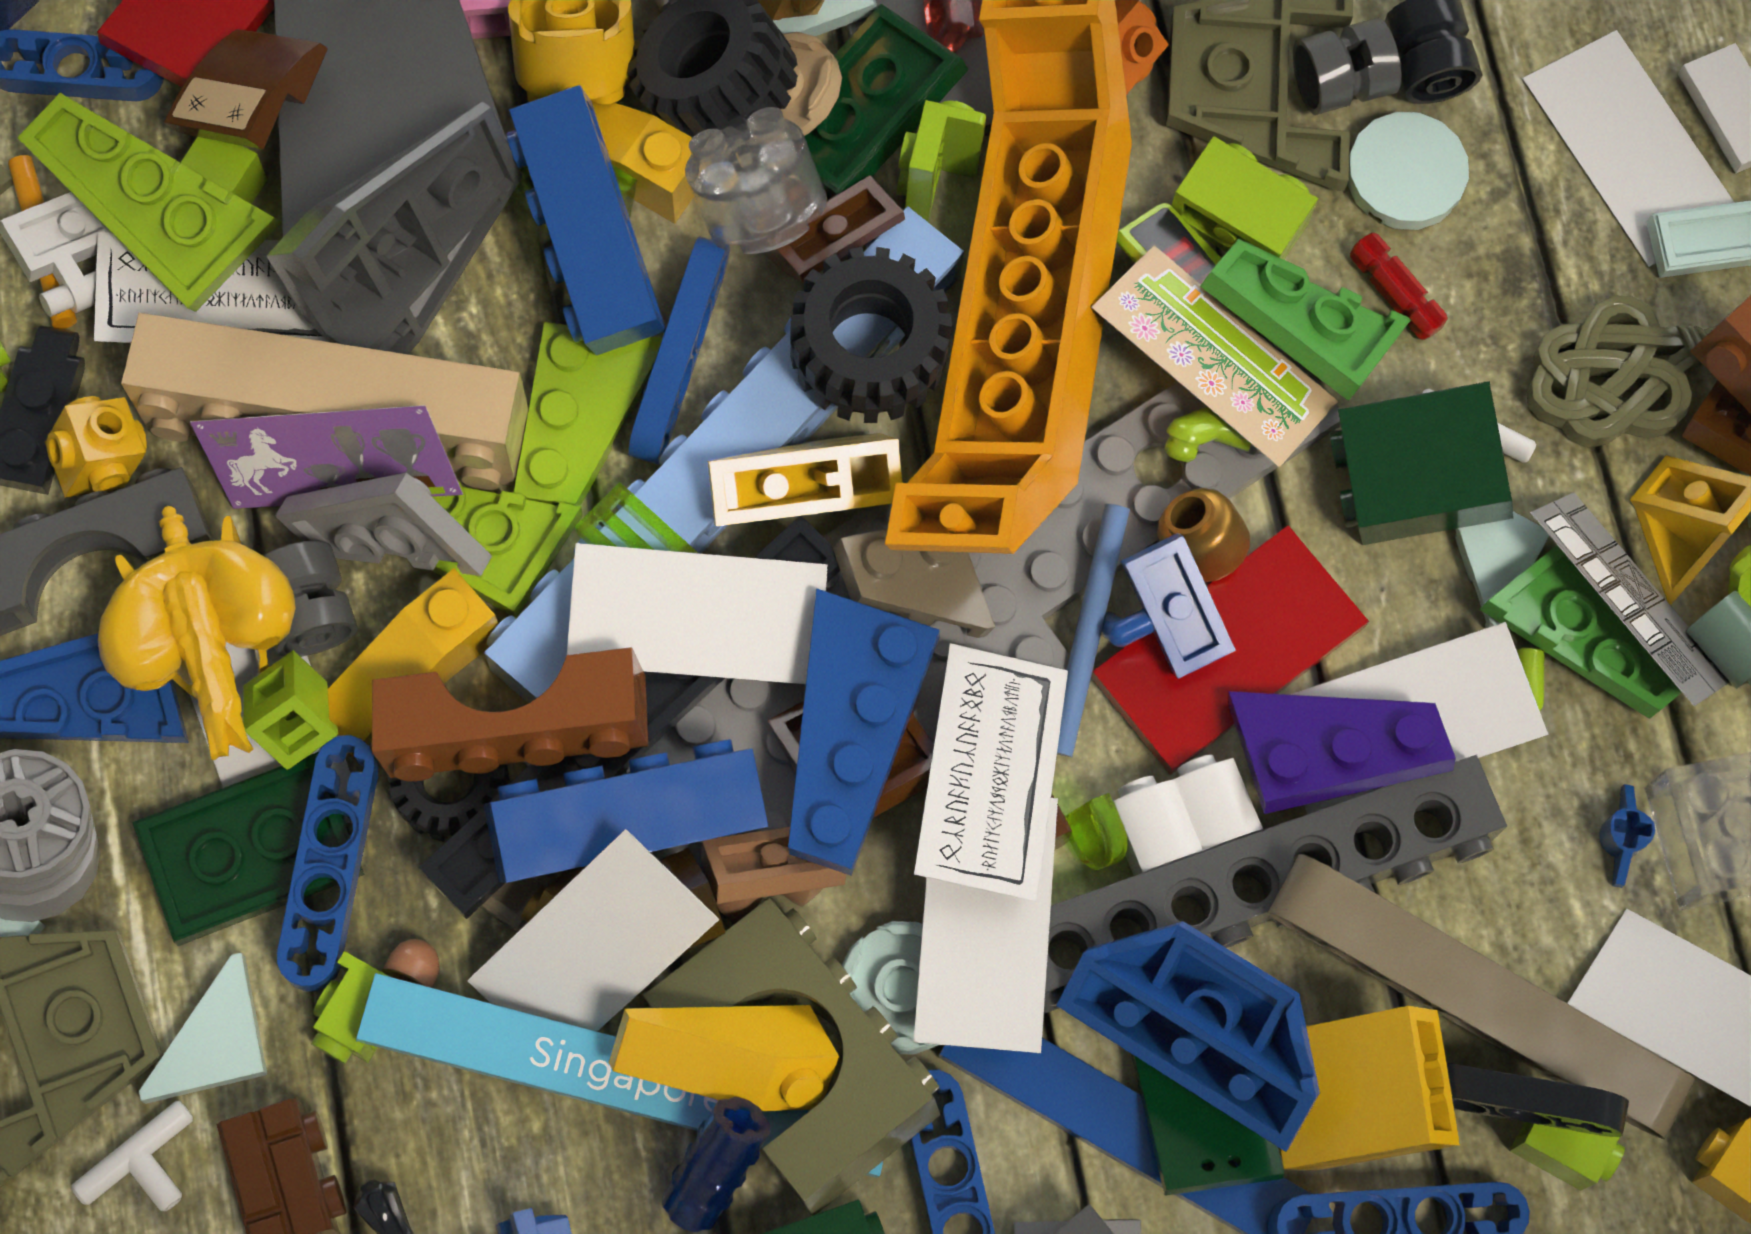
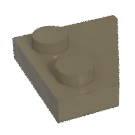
(914, 583)

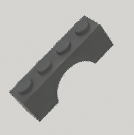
(97, 522)

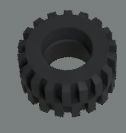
(711, 64)
(879, 288)

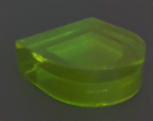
(1098, 833)

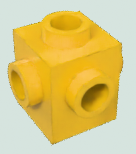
(95, 445)

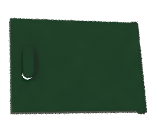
(1195, 1133)

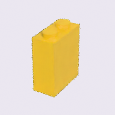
(1378, 1089)

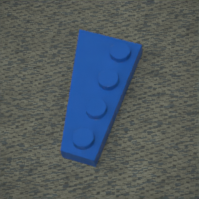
(855, 712)

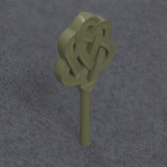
(1603, 351)

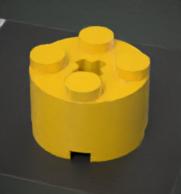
(572, 45)

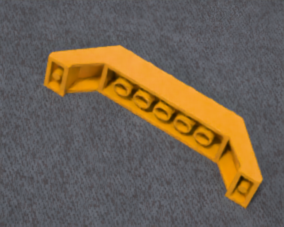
(1032, 273)

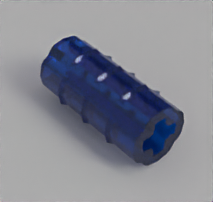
(715, 1164)

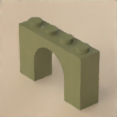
(877, 1095)

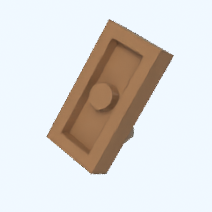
(759, 866)

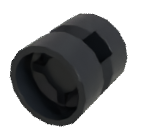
(1433, 49)

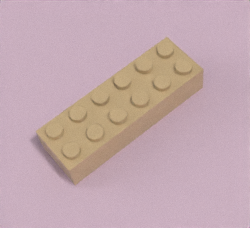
(215, 372)

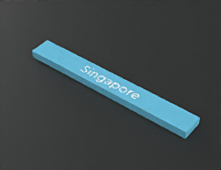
(527, 1053)

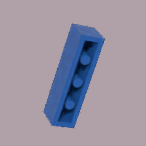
(586, 221)
(655, 802)

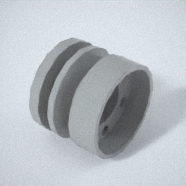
(57, 851)

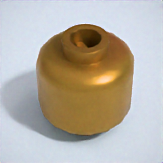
(1211, 530)

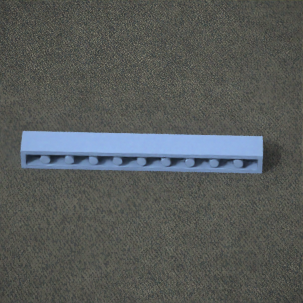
(758, 415)

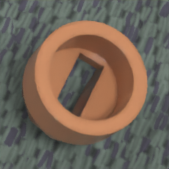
(413, 962)

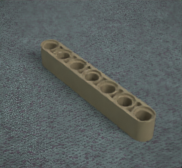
(1477, 993)

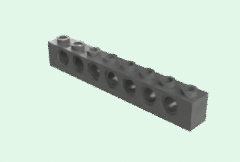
(1457, 798)

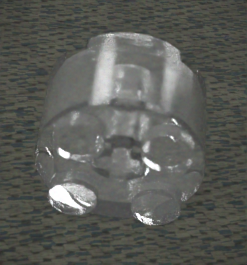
(755, 182)

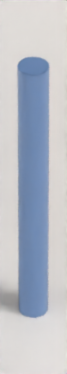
(1091, 623)

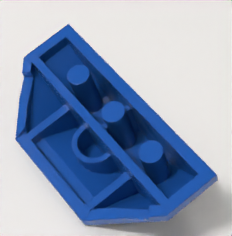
(1203, 1023)

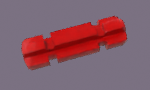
(1398, 286)

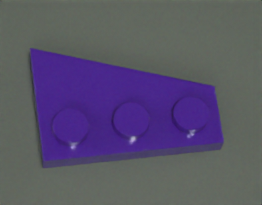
(1335, 746)

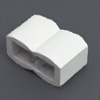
(1185, 814)

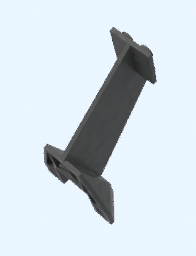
(386, 167)

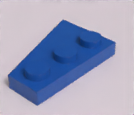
(72, 697)

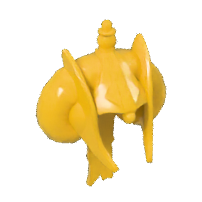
(180, 613)

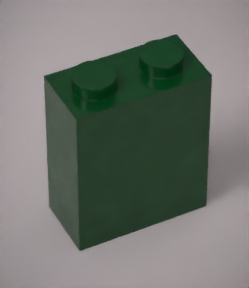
(1422, 464)

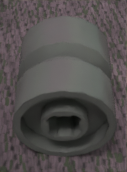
(1356, 63)
(321, 613)

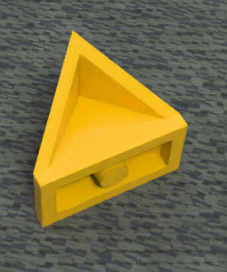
(1688, 516)

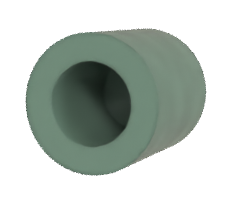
(1726, 637)

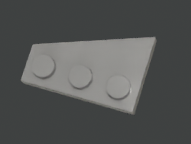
(384, 518)

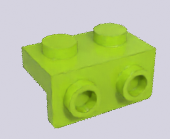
(946, 141)

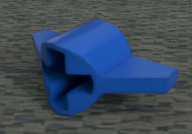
(1625, 834)

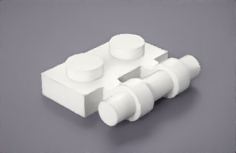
(52, 241)

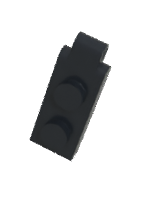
(36, 394)

